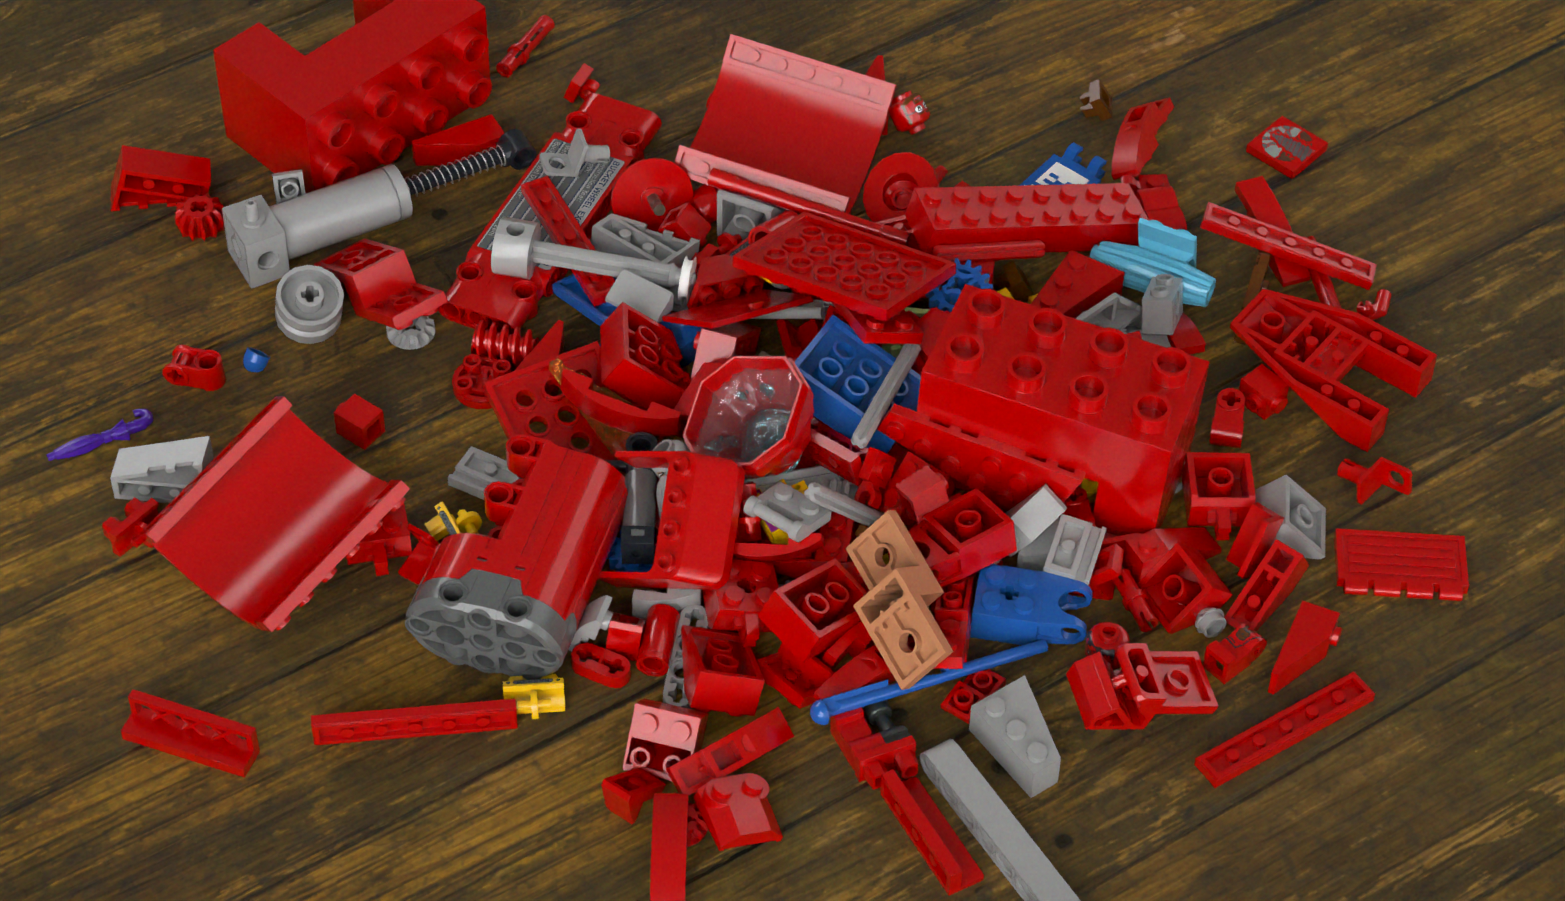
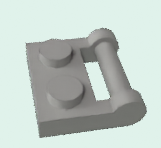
(788, 511)

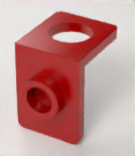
(420, 557)

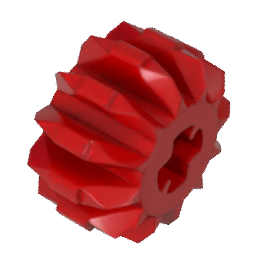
(199, 217)

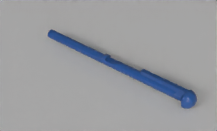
(881, 691)

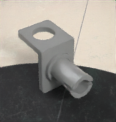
(578, 154)

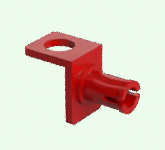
(1371, 478)

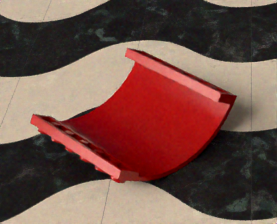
(790, 125)
(271, 518)

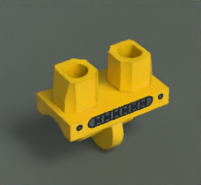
(446, 523)
(536, 694)

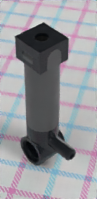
(640, 506)

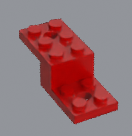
(382, 284)

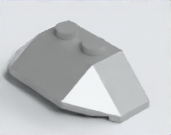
(1114, 313)

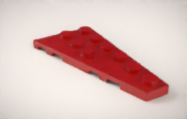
(993, 467)

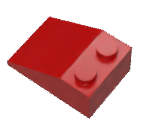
(720, 672)

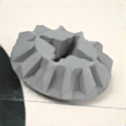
(412, 338)

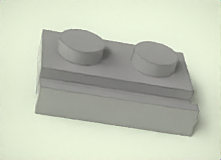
(478, 470)
(1074, 549)

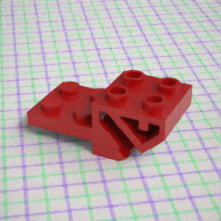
(1143, 687)

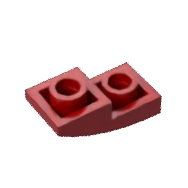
(969, 692)

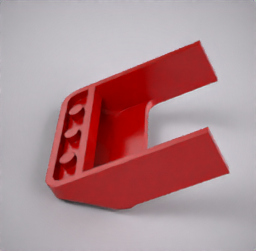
(695, 521)

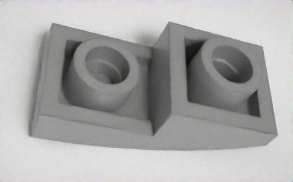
(288, 185)
(677, 598)
(594, 618)

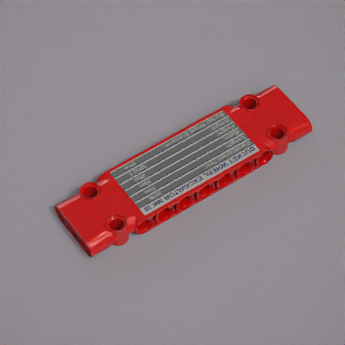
(512, 300)

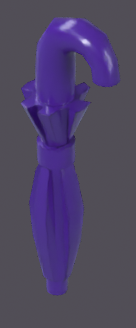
(87, 443)

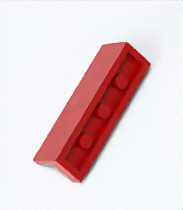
(930, 832)

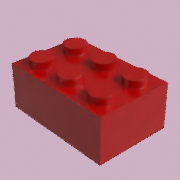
(814, 609)

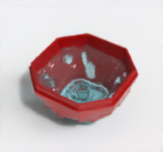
(753, 414)

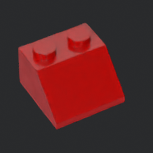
(1182, 587)

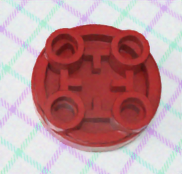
(471, 375)

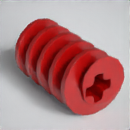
(502, 344)

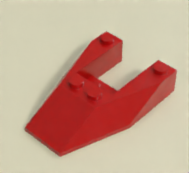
(1318, 345)

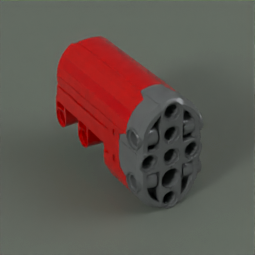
(523, 589)

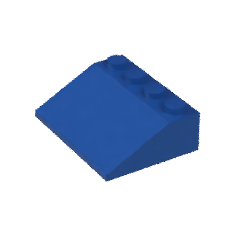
(847, 377)

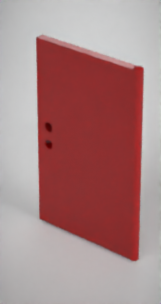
(737, 308)

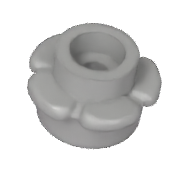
(1210, 622)

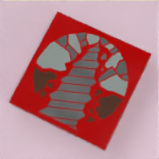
(1287, 147)

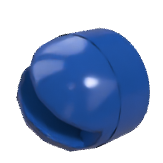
(255, 360)

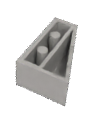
(632, 239)
(159, 468)
(1017, 736)

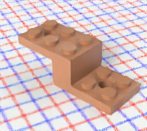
(898, 600)

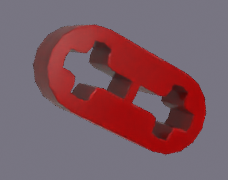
(601, 664)

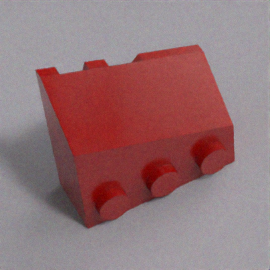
(641, 359)

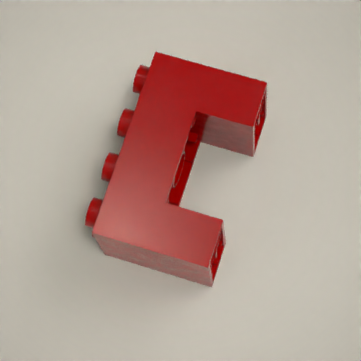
(360, 93)
(1069, 397)

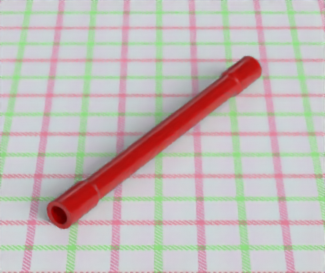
(734, 184)

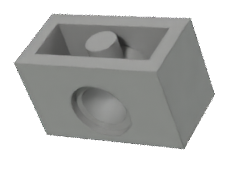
(1162, 305)

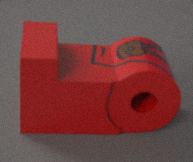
(1234, 652)

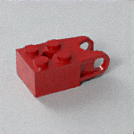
(964, 537)

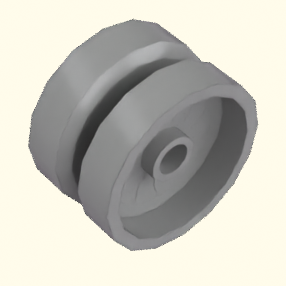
(309, 304)

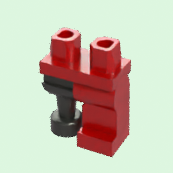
(878, 752)

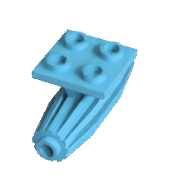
(1159, 252)

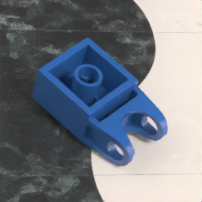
(1027, 606)

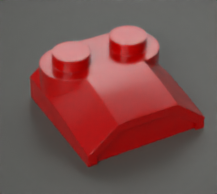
(738, 810)

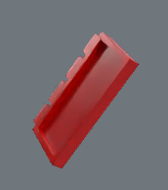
(1401, 562)

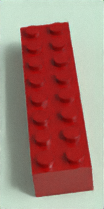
(1058, 215)

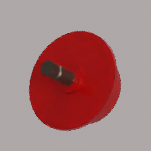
(650, 191)

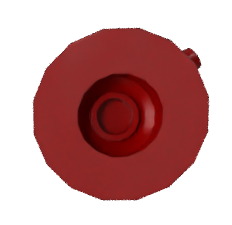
(893, 182)

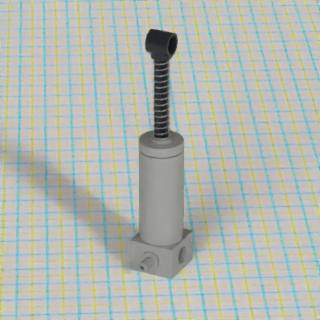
(269, 236)

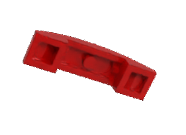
(656, 420)
(778, 552)
(669, 847)

